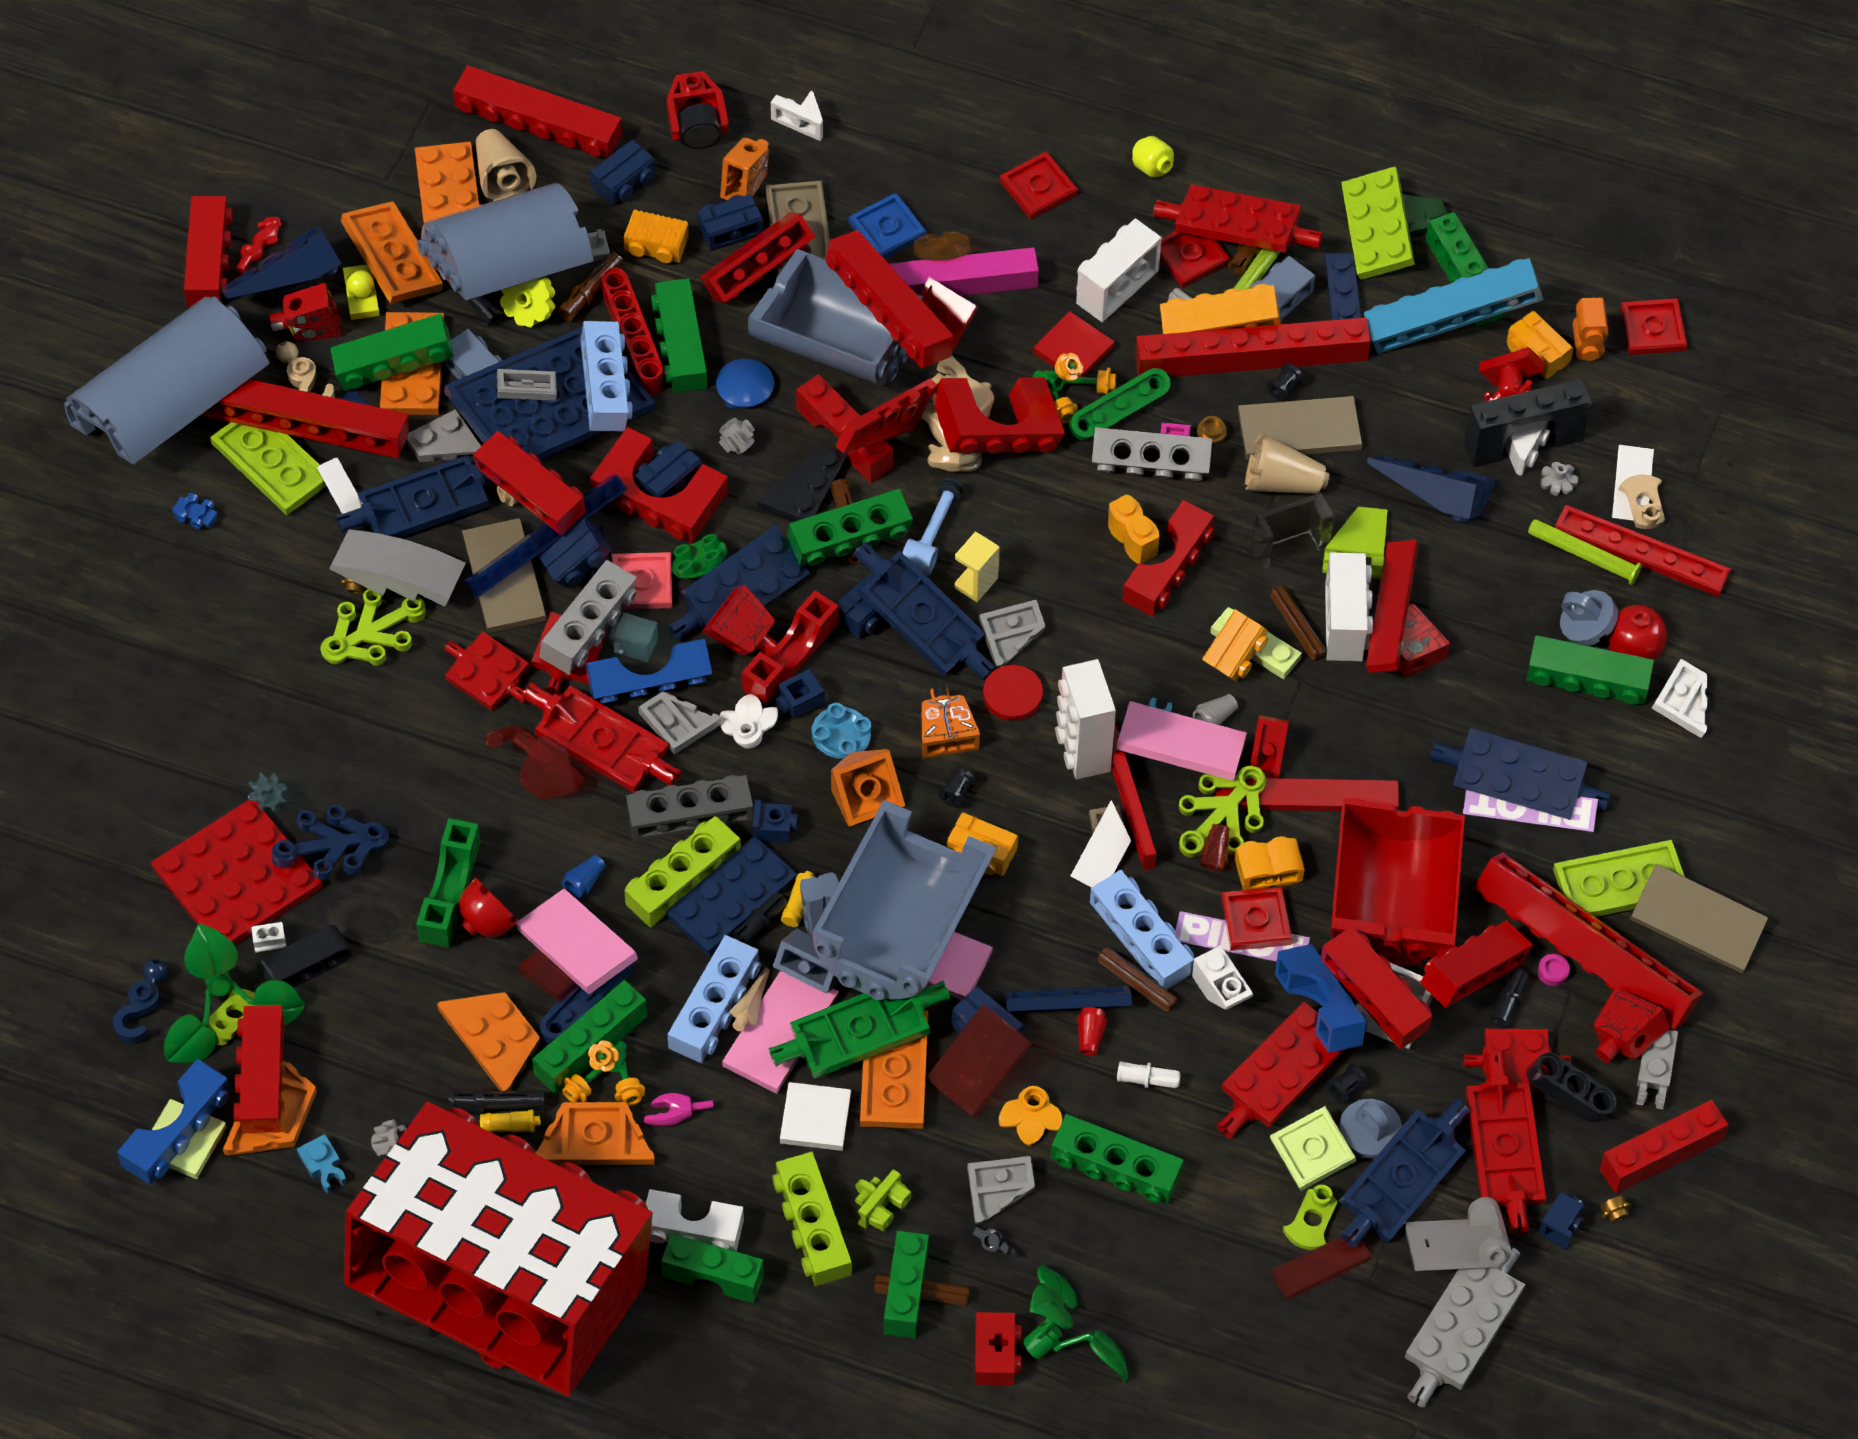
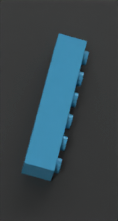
(1453, 305)

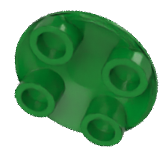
(698, 557)

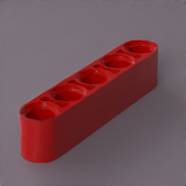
(626, 311)

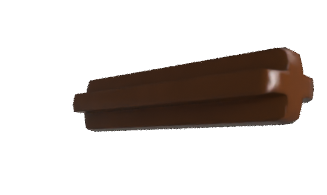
(1297, 622)
(1137, 979)
(930, 1290)

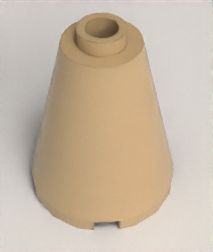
(502, 166)
(1283, 469)

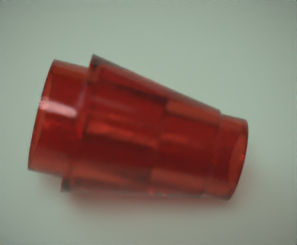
(1215, 849)

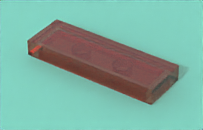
(1319, 1266)

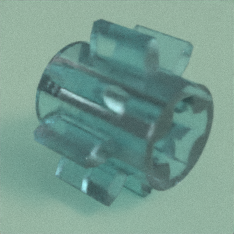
(266, 783)

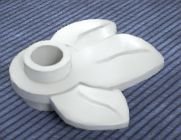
(749, 718)

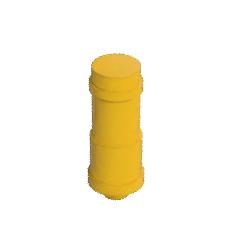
(793, 912)
(510, 1122)

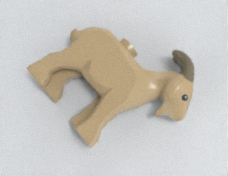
(984, 398)

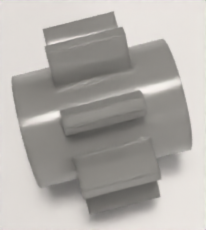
(736, 435)
(386, 1137)

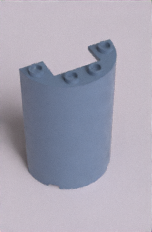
(168, 379)
(897, 907)

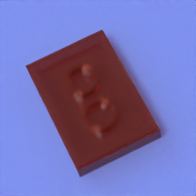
(979, 1060)

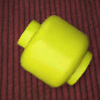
(1153, 156)

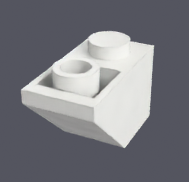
(1523, 444)
(1220, 979)

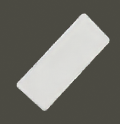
(339, 485)

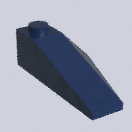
(304, 260)
(1452, 493)

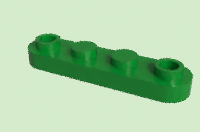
(1119, 403)

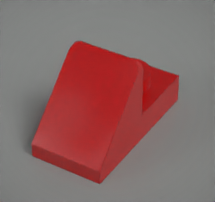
(1269, 745)

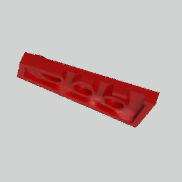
(887, 420)

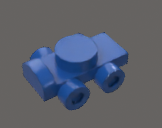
(196, 514)

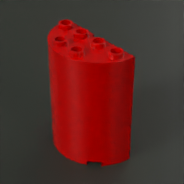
(1398, 879)

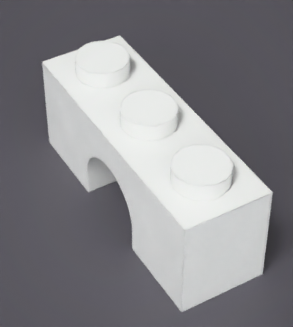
(718, 1228)

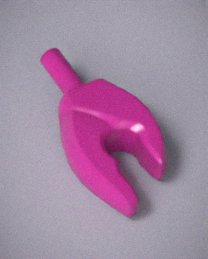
(679, 1106)

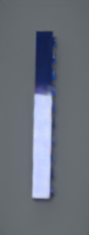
(540, 539)

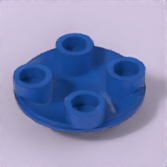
(745, 383)

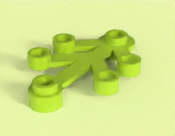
(370, 631)
(1224, 808)

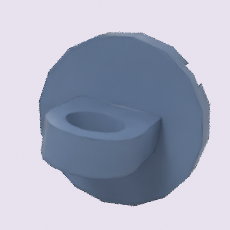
(1587, 616)
(1368, 1126)

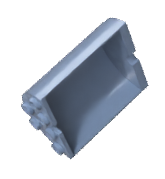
(506, 241)
(825, 322)

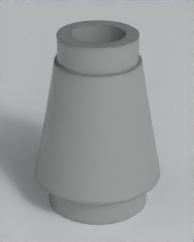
(1216, 710)

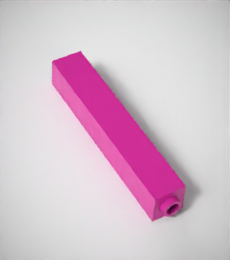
(974, 272)

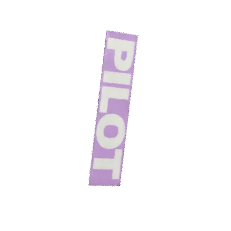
(1582, 817)
(1212, 933)

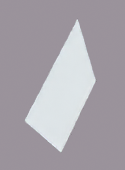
(1103, 849)

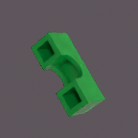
(733, 1271)
(906, 1284)

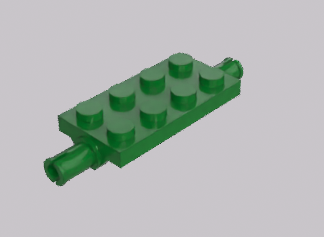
(857, 1030)

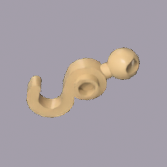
(300, 370)

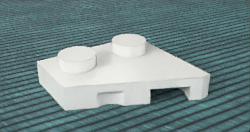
(1684, 698)

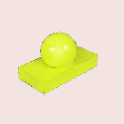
(361, 292)

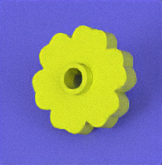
(529, 301)

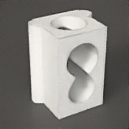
(271, 941)

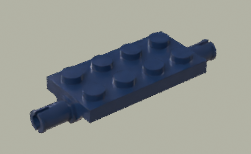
(420, 500)
(763, 566)
(921, 612)
(1518, 773)
(1403, 1174)

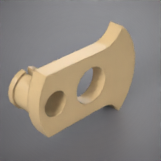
(1644, 485)

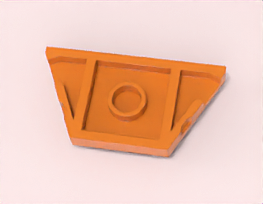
(493, 1034)
(297, 1099)
(595, 1136)

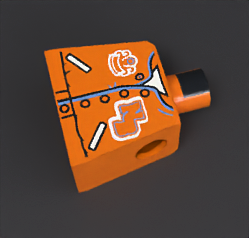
(748, 160)
(947, 724)

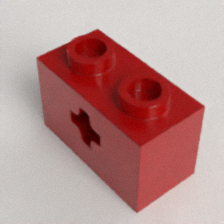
(996, 1331)

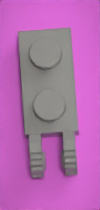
(1657, 1068)

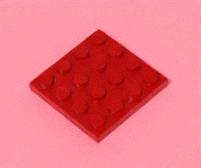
(228, 874)

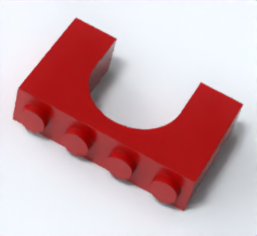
(971, 431)
(680, 514)

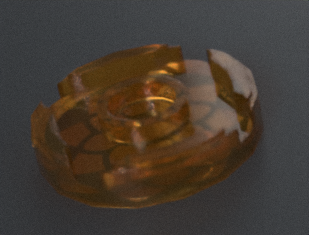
(942, 248)

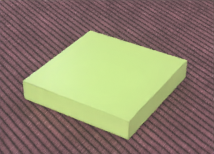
(200, 1145)
(1312, 1148)

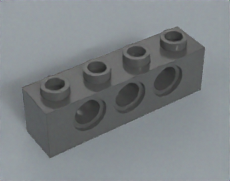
(680, 819)

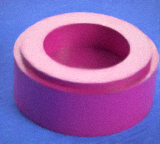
(1553, 969)

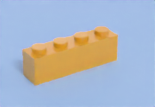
(1222, 311)

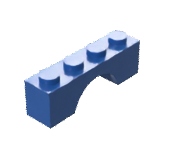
(610, 677)
(1338, 1019)
(150, 1152)

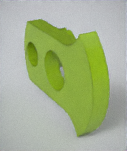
(221, 1023)
(1312, 1236)

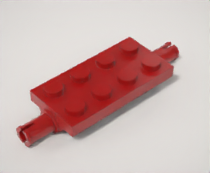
(1238, 219)
(601, 737)
(1277, 1072)
(1505, 1142)

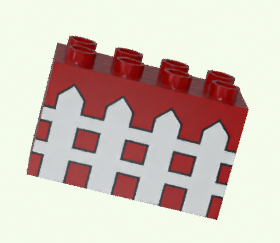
(497, 1246)

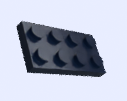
(730, 894)

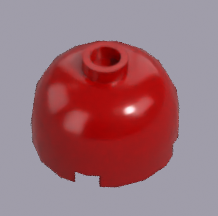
(1638, 632)
(484, 912)

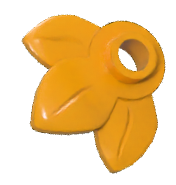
(1030, 1119)

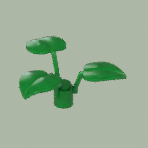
(210, 958)
(1049, 1301)

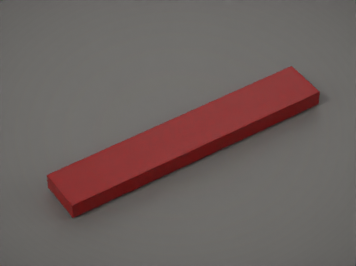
(1645, 550)
(1392, 606)
(1317, 793)
(1132, 806)

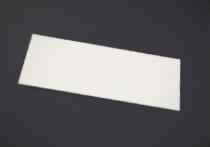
(1630, 462)

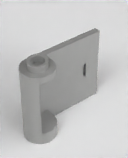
(1461, 1243)

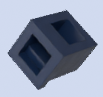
(800, 694)
(773, 822)
(1562, 1220)

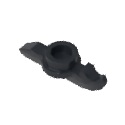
(992, 1240)

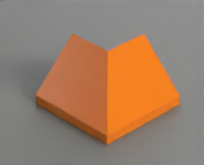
(863, 783)

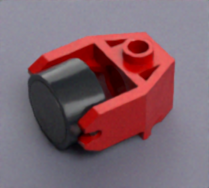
(700, 121)

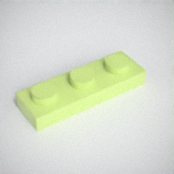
(1275, 656)

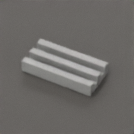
(526, 388)

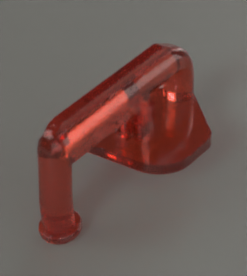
(547, 766)

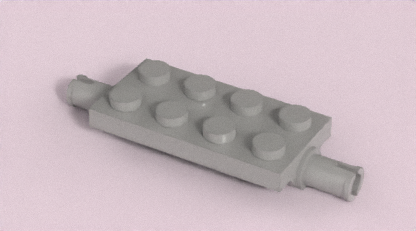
(1462, 1327)

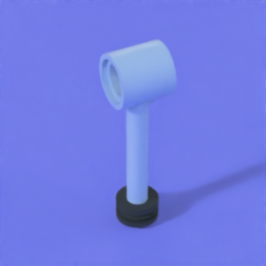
(921, 551)

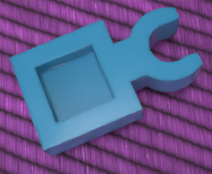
(321, 1160)

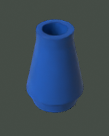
(582, 877)

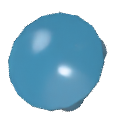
(841, 731)

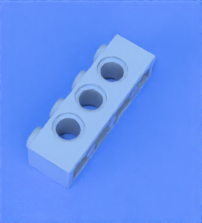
(604, 376)
(729, 957)
(1162, 968)

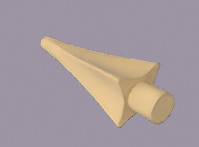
(747, 1008)

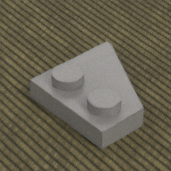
(442, 439)
(1011, 630)
(677, 721)
(998, 1185)

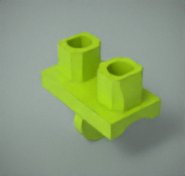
(875, 1199)

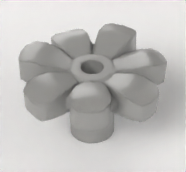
(1559, 478)

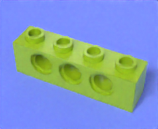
(653, 904)
(803, 1173)

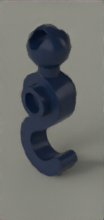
(143, 1000)

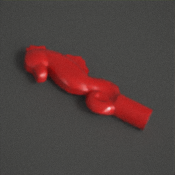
(267, 236)

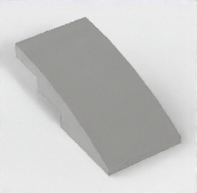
(397, 564)

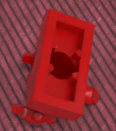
(1509, 370)

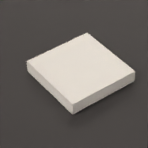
(815, 1116)

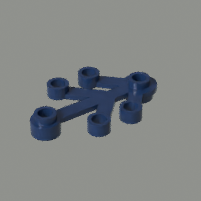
(333, 842)

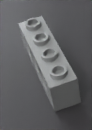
(1108, 440)
(608, 582)

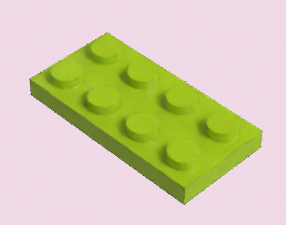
(1377, 223)
(271, 463)
(1613, 879)

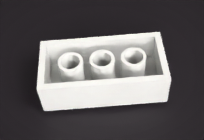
(1085, 719)

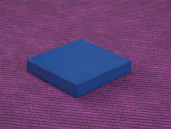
(888, 225)

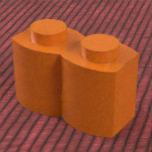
(1590, 329)

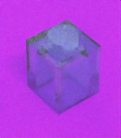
(635, 637)

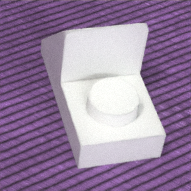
(802, 118)

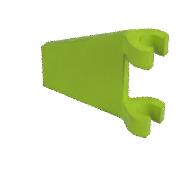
(1361, 534)

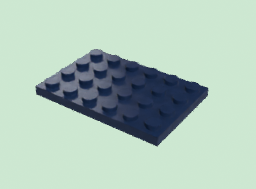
(538, 424)

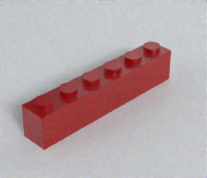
(537, 112)
(889, 299)

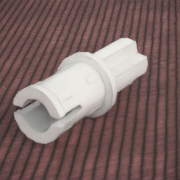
(1147, 1075)

